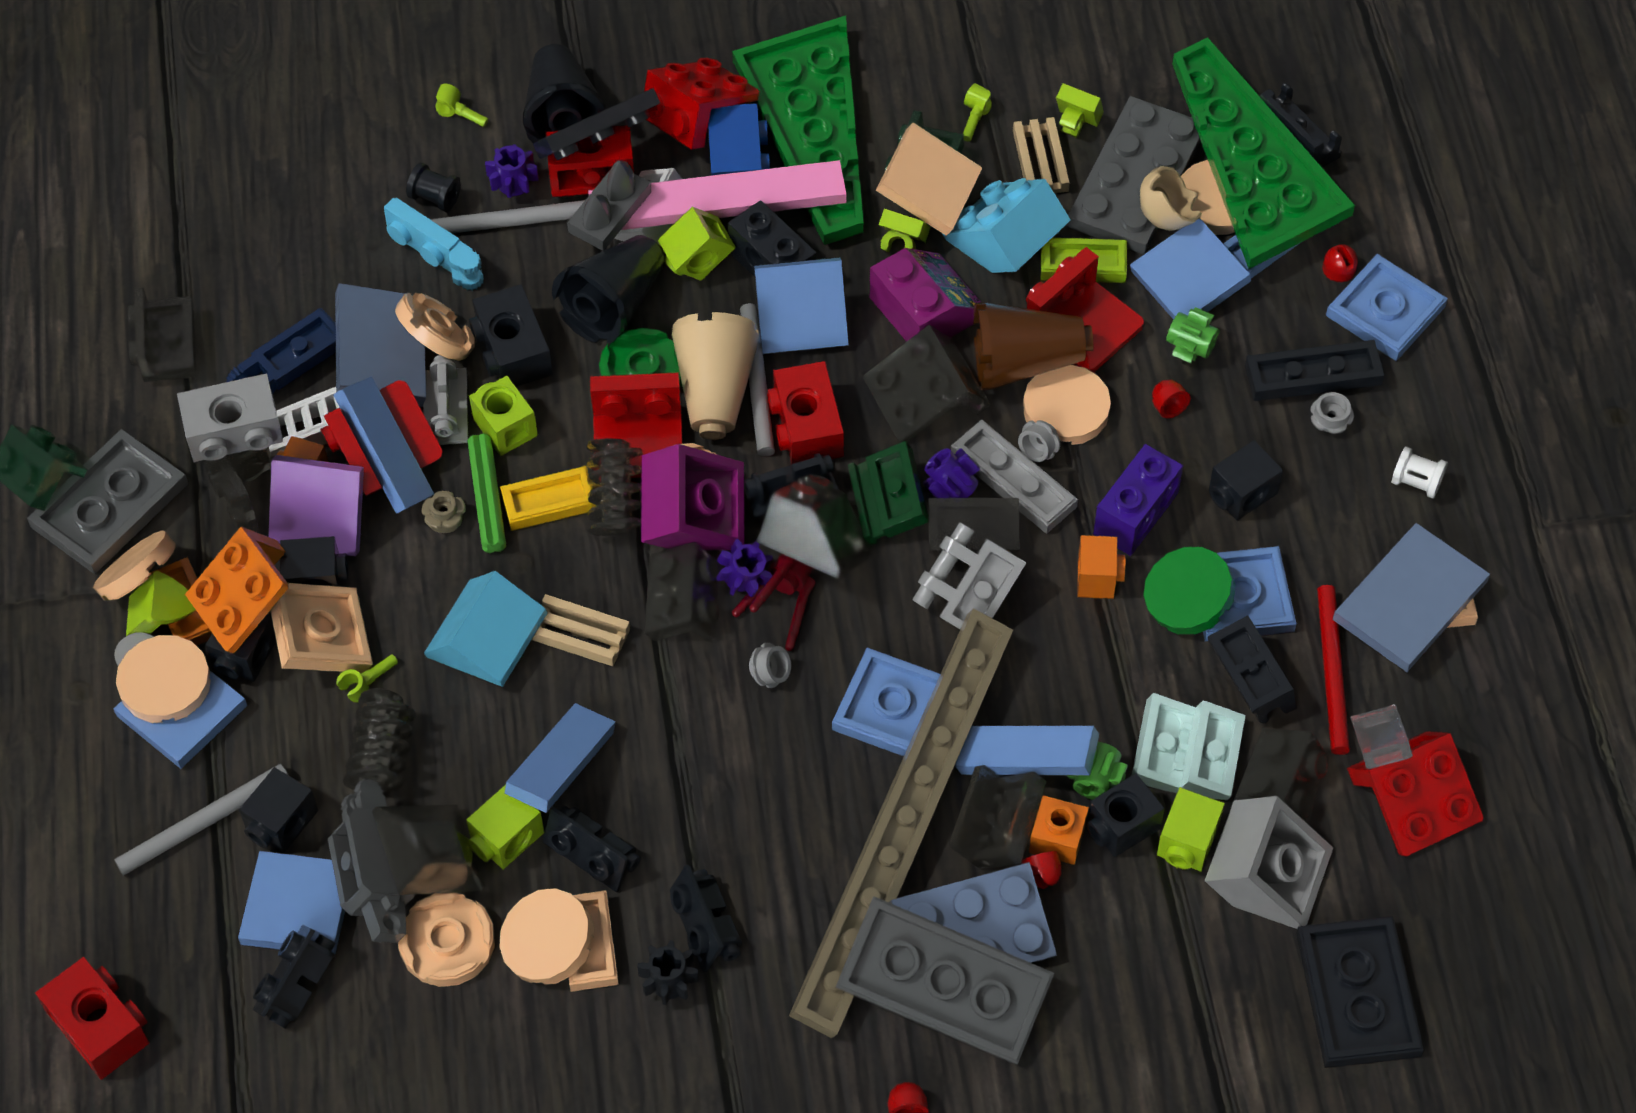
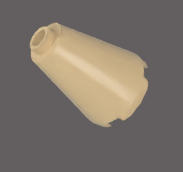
(714, 369)

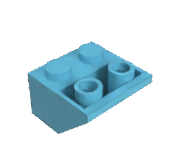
(1008, 224)

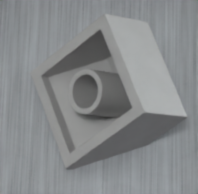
(1269, 861)

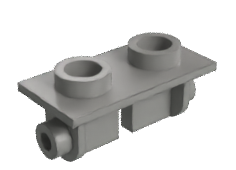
(447, 401)

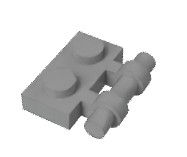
(982, 586)

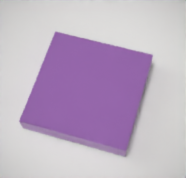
(316, 501)

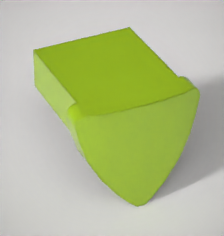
(157, 603)

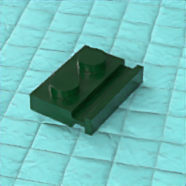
(888, 493)

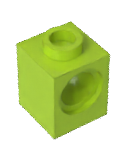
(696, 244)
(505, 429)
(503, 828)
(1190, 830)

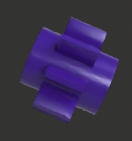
(511, 170)
(951, 474)
(749, 558)

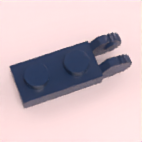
(291, 351)

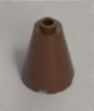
(1025, 343)

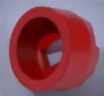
(1335, 266)
(1170, 398)
(1045, 868)
(907, 1098)

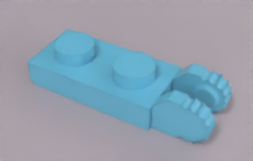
(433, 243)

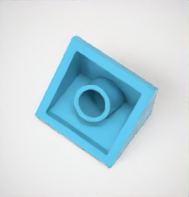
(487, 629)

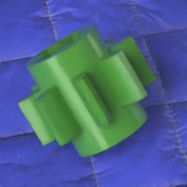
(1192, 335)
(1105, 772)

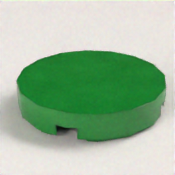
(639, 353)
(1189, 590)

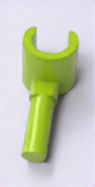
(979, 101)
(448, 104)
(364, 679)

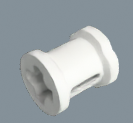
(1419, 472)

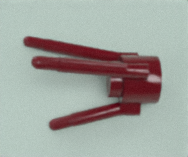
(787, 578)

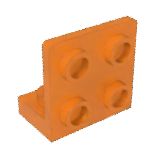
(239, 587)

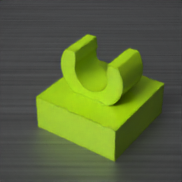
(1077, 108)
(902, 227)

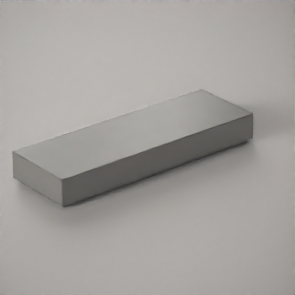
(1016, 477)

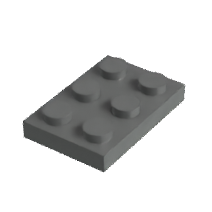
(111, 504)

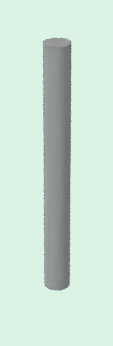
(509, 218)
(758, 392)
(189, 826)

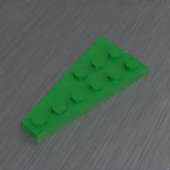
(810, 111)
(1262, 171)

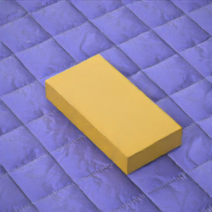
(547, 498)

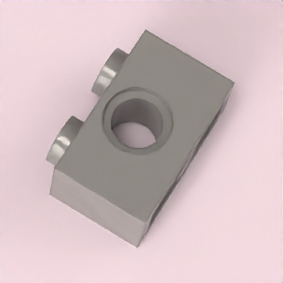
(243, 400)

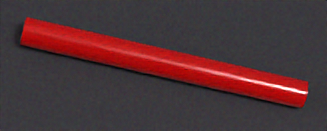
(1333, 671)

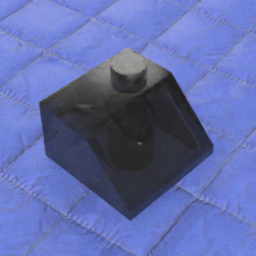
(815, 526)

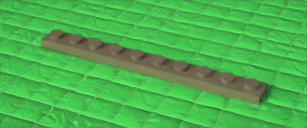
(904, 812)

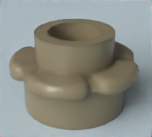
(443, 521)

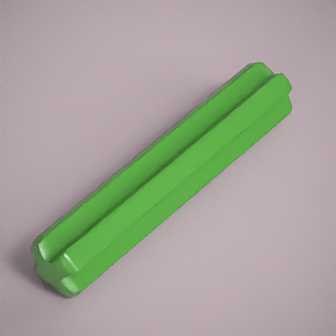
(486, 493)

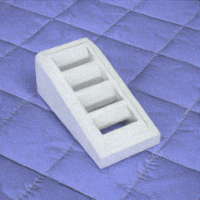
(305, 410)

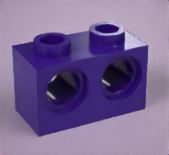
(1138, 499)

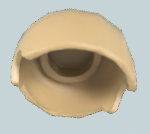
(1167, 200)

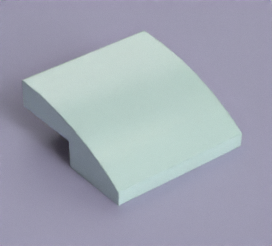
(1188, 747)

